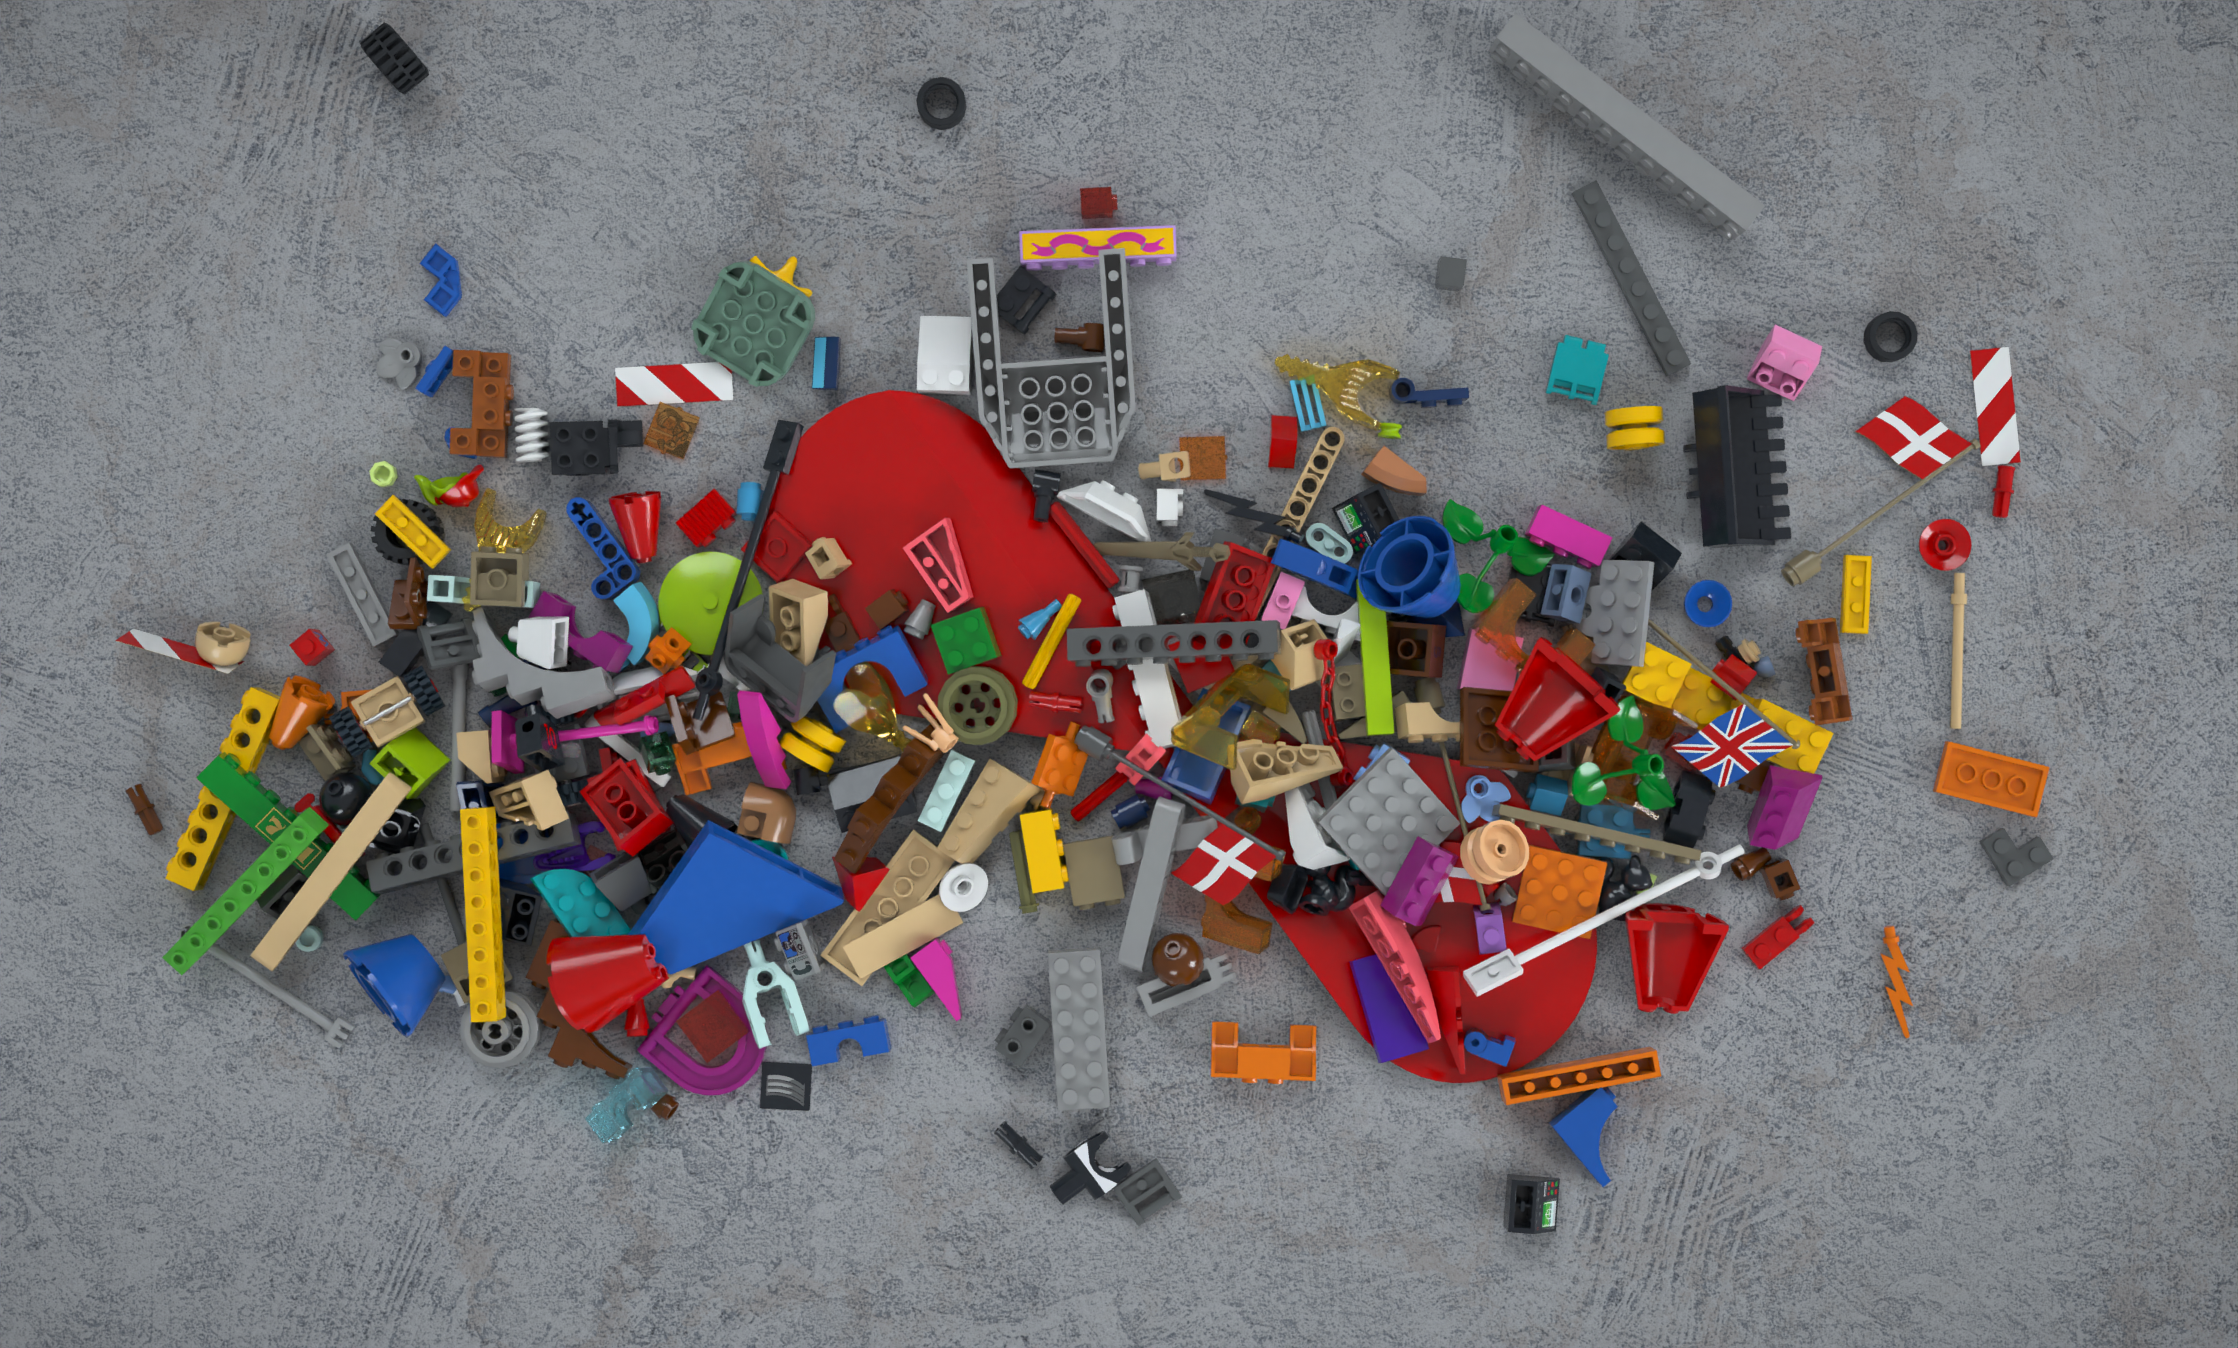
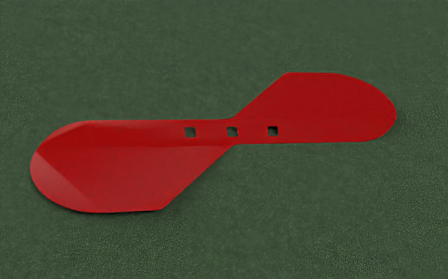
(903, 463)

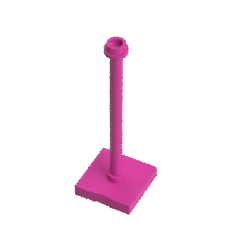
(505, 745)

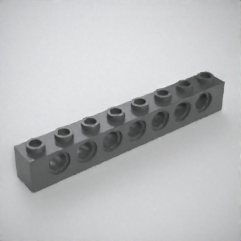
(1081, 638)
(382, 867)

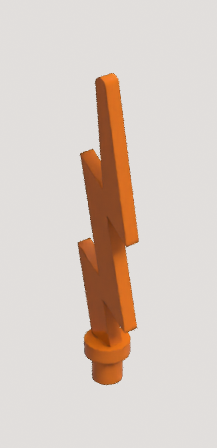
(1891, 964)

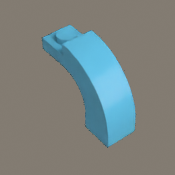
(642, 619)

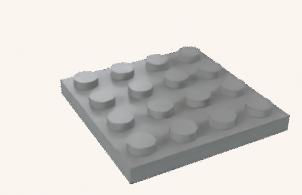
(1383, 817)

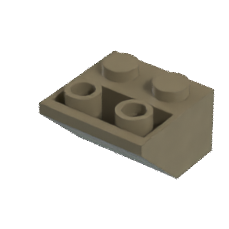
(457, 965)

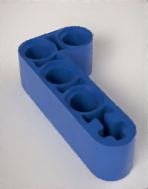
(599, 545)

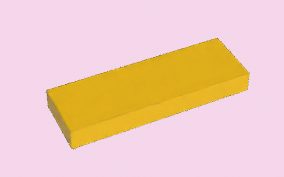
(412, 531)
(1855, 594)

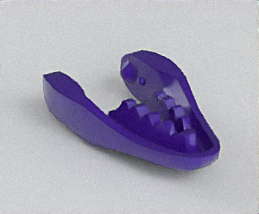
(576, 856)

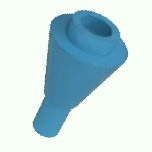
(1034, 623)

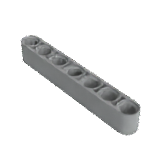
(1151, 884)

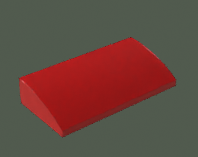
(1235, 590)

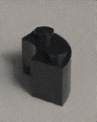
(1686, 819)

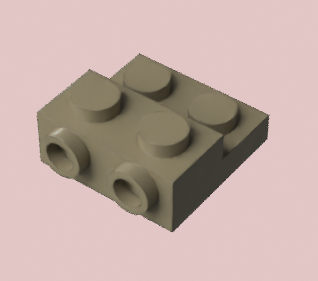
(498, 577)

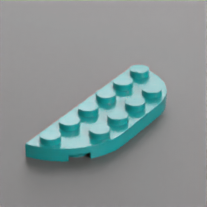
(579, 904)

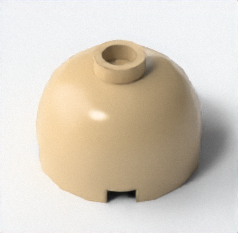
(220, 644)

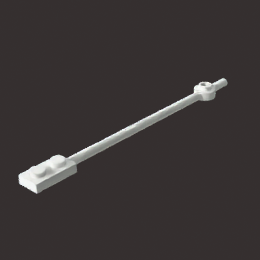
(1506, 966)

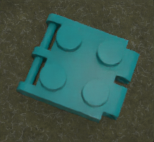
(1578, 369)

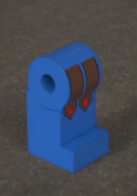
(1488, 1047)

